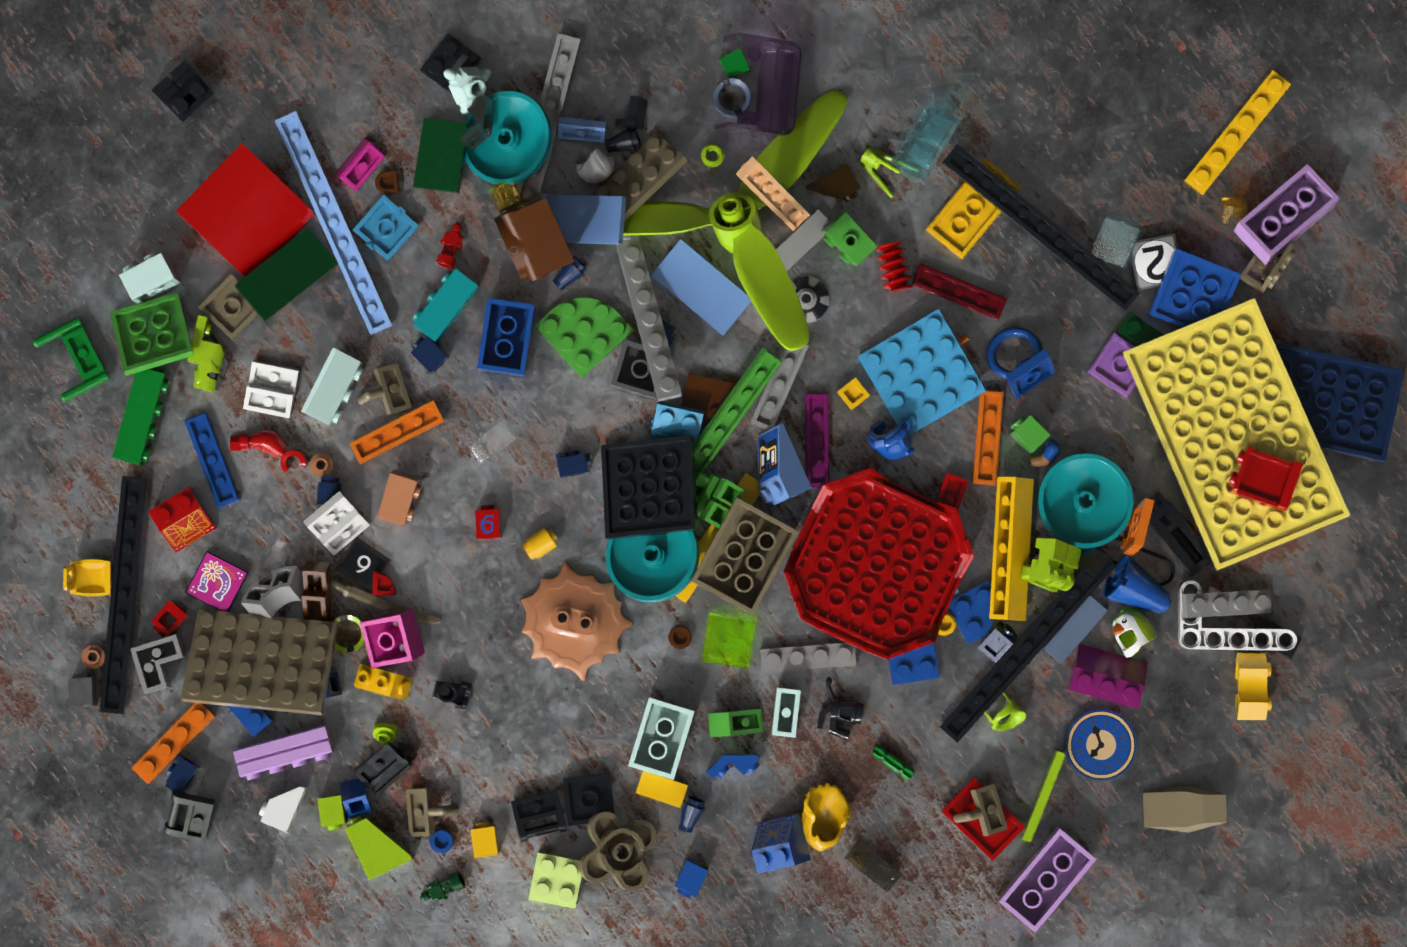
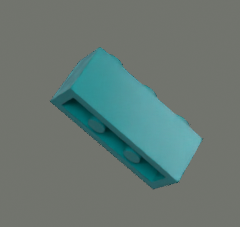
(445, 305)

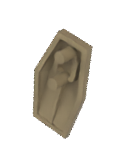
(1184, 808)

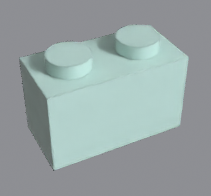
(786, 712)

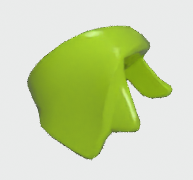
(1017, 716)

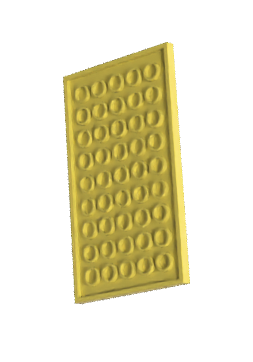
(1210, 397)

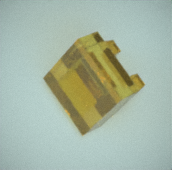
(504, 195)
(1233, 207)

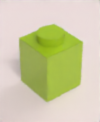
(332, 812)

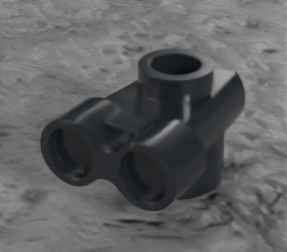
(457, 695)

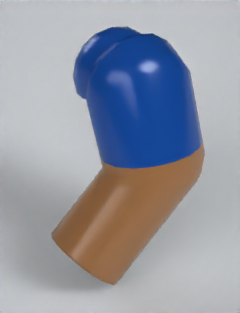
(1047, 457)

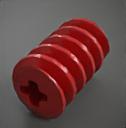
(893, 267)

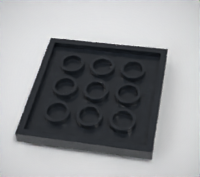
(649, 487)

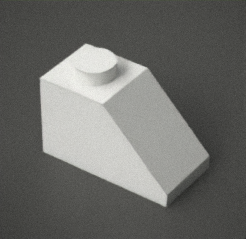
(282, 809)

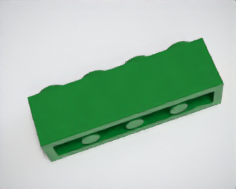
(140, 417)

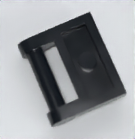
(445, 57)
(535, 808)

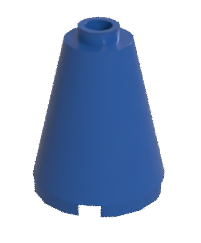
(1136, 588)

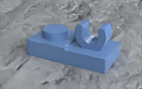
(582, 130)

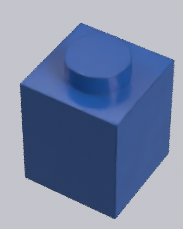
(690, 879)

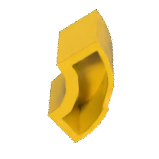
(1252, 694)

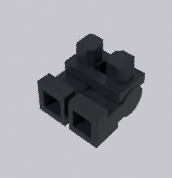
(185, 93)

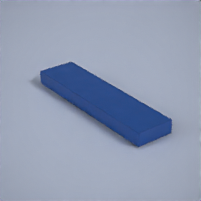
(212, 460)

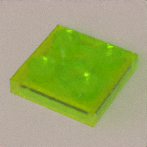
(728, 641)

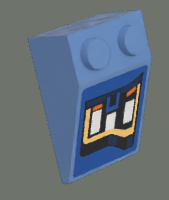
(779, 468)

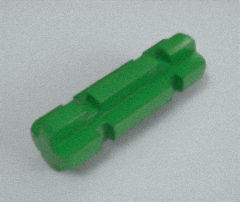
(893, 762)

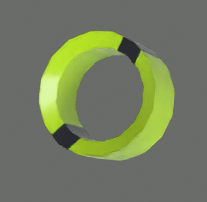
(361, 642)

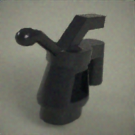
(844, 711)

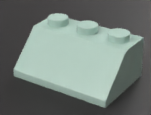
(333, 387)

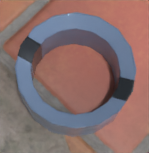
(728, 82)

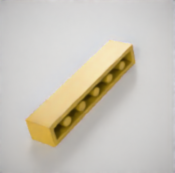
(1011, 548)

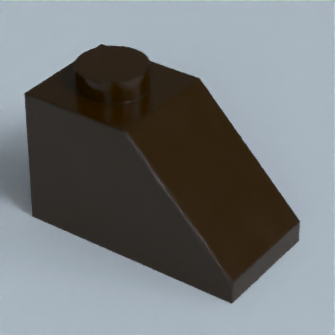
(836, 185)

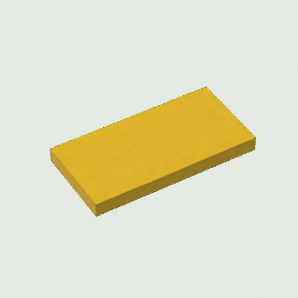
(967, 215)

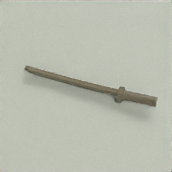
(349, 590)

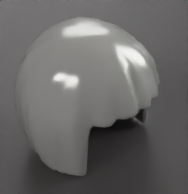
(594, 165)

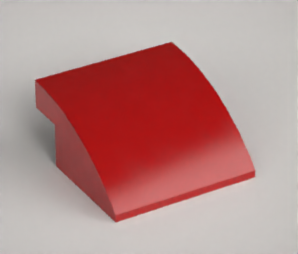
(245, 211)

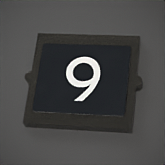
(360, 562)

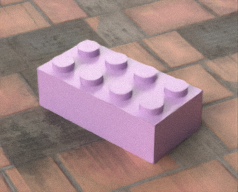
(1286, 214)
(1046, 879)

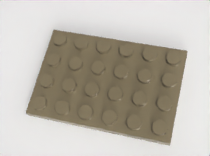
(259, 662)

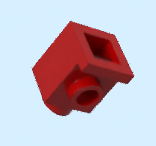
(170, 609)

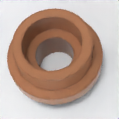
(321, 457)
(100, 656)

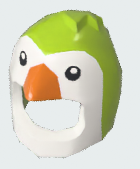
(1132, 630)

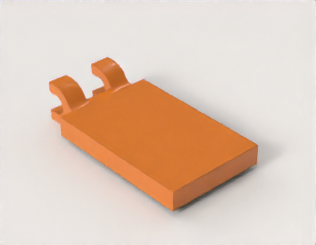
(1138, 527)

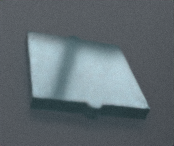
(1115, 242)

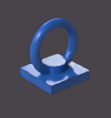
(1028, 372)

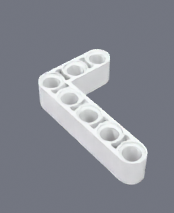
(1226, 633)

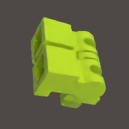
(1054, 566)

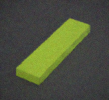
(1043, 796)

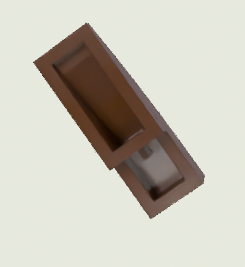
(317, 591)

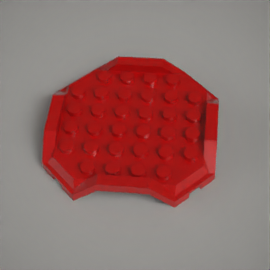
(877, 564)

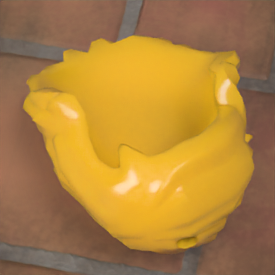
(824, 816)

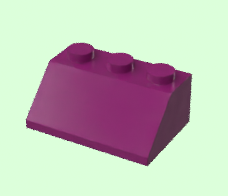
(1108, 676)

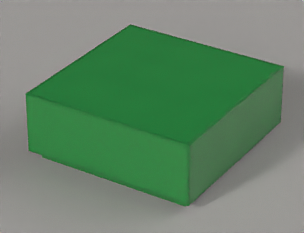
(734, 64)

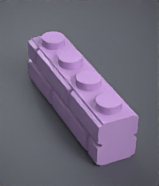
(282, 751)

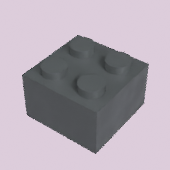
(633, 372)

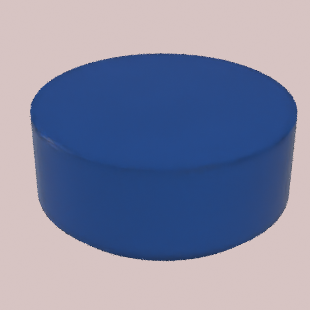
(442, 841)

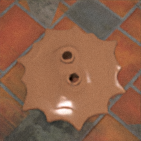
(579, 598)

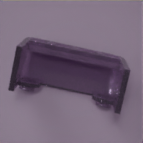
(777, 86)

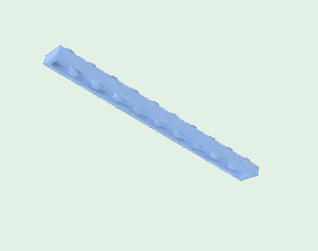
(333, 223)

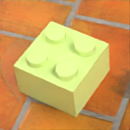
(556, 880)

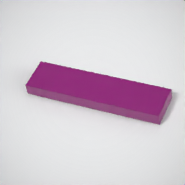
(817, 438)

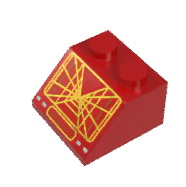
(182, 519)

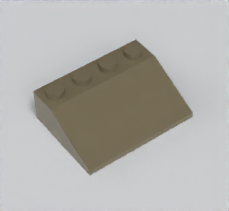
(744, 556)

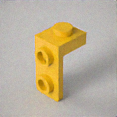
(383, 682)

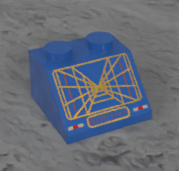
(779, 844)

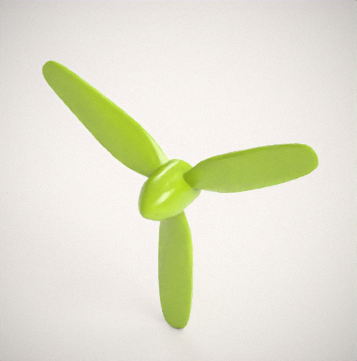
(740, 228)

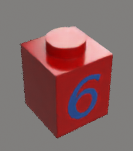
(488, 522)

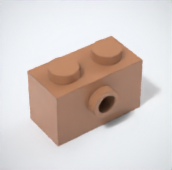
(399, 498)

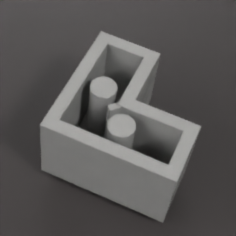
(151, 659)

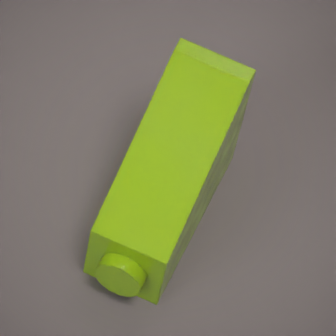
(375, 847)

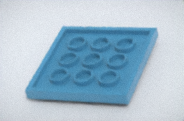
(922, 372)

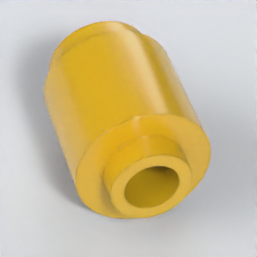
(540, 543)

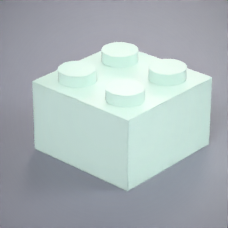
(149, 277)

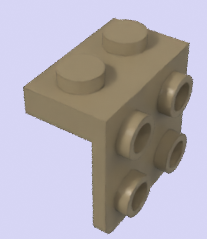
(1263, 276)

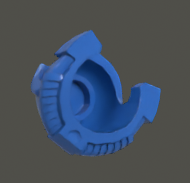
(893, 444)

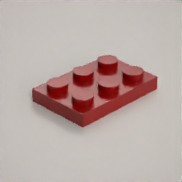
(989, 845)

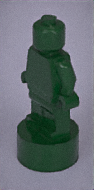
(438, 890)

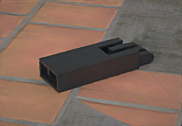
(1183, 540)

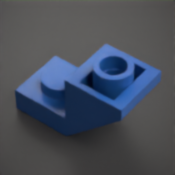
(742, 762)

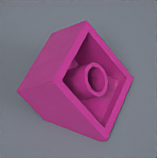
(392, 638)

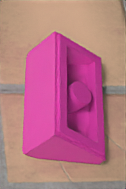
(360, 164)

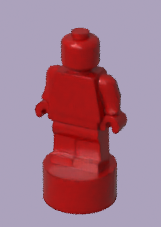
(451, 241)

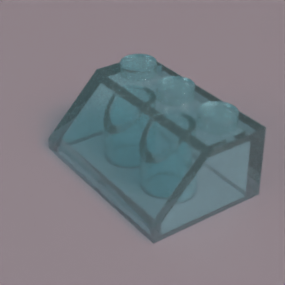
(925, 144)

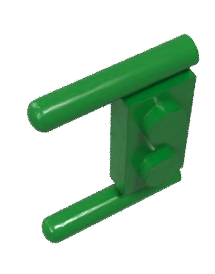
(82, 354)

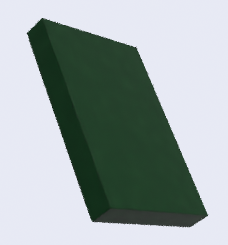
(440, 156)

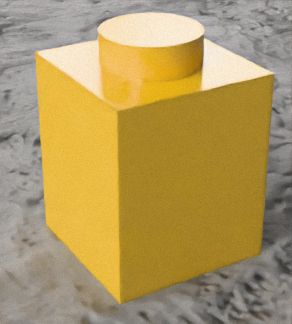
(484, 840)

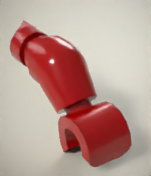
(269, 442)

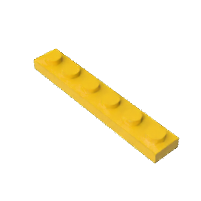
(1237, 132)

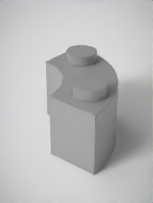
(274, 591)

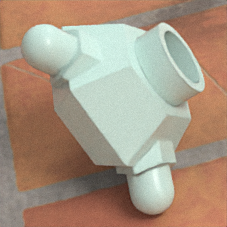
(467, 85)

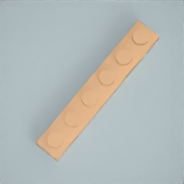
(772, 194)

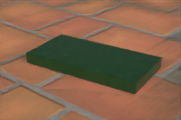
(286, 275)

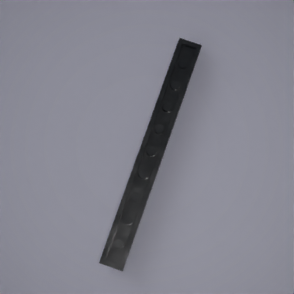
(1040, 227)
(123, 595)
(1020, 654)

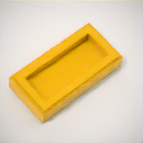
(661, 789)

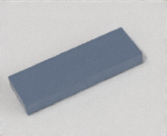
(1075, 629)

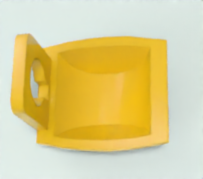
(88, 577)

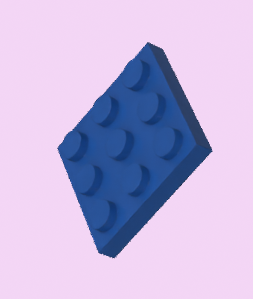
(1192, 290)

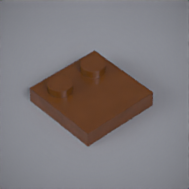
(705, 395)

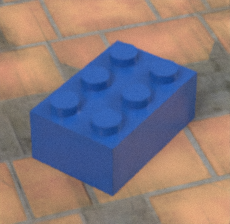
(506, 337)

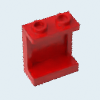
(1265, 478)

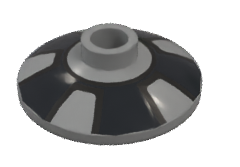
(819, 297)

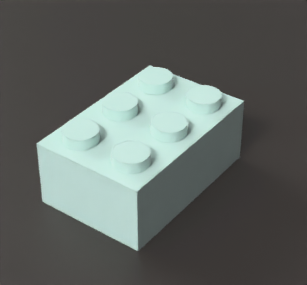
(661, 738)

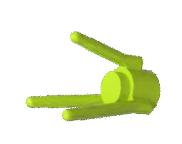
(874, 159)

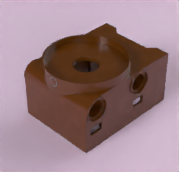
(533, 237)

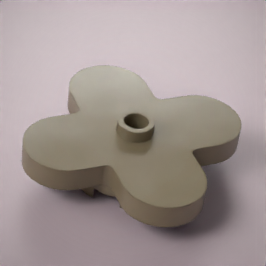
(631, 842)

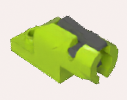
(208, 357)

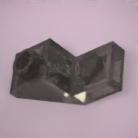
(483, 113)
(873, 865)

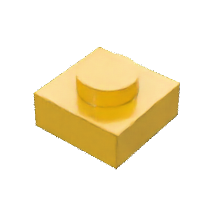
(853, 394)

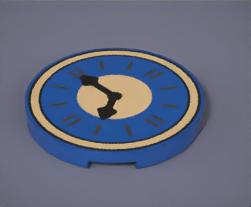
(1100, 744)

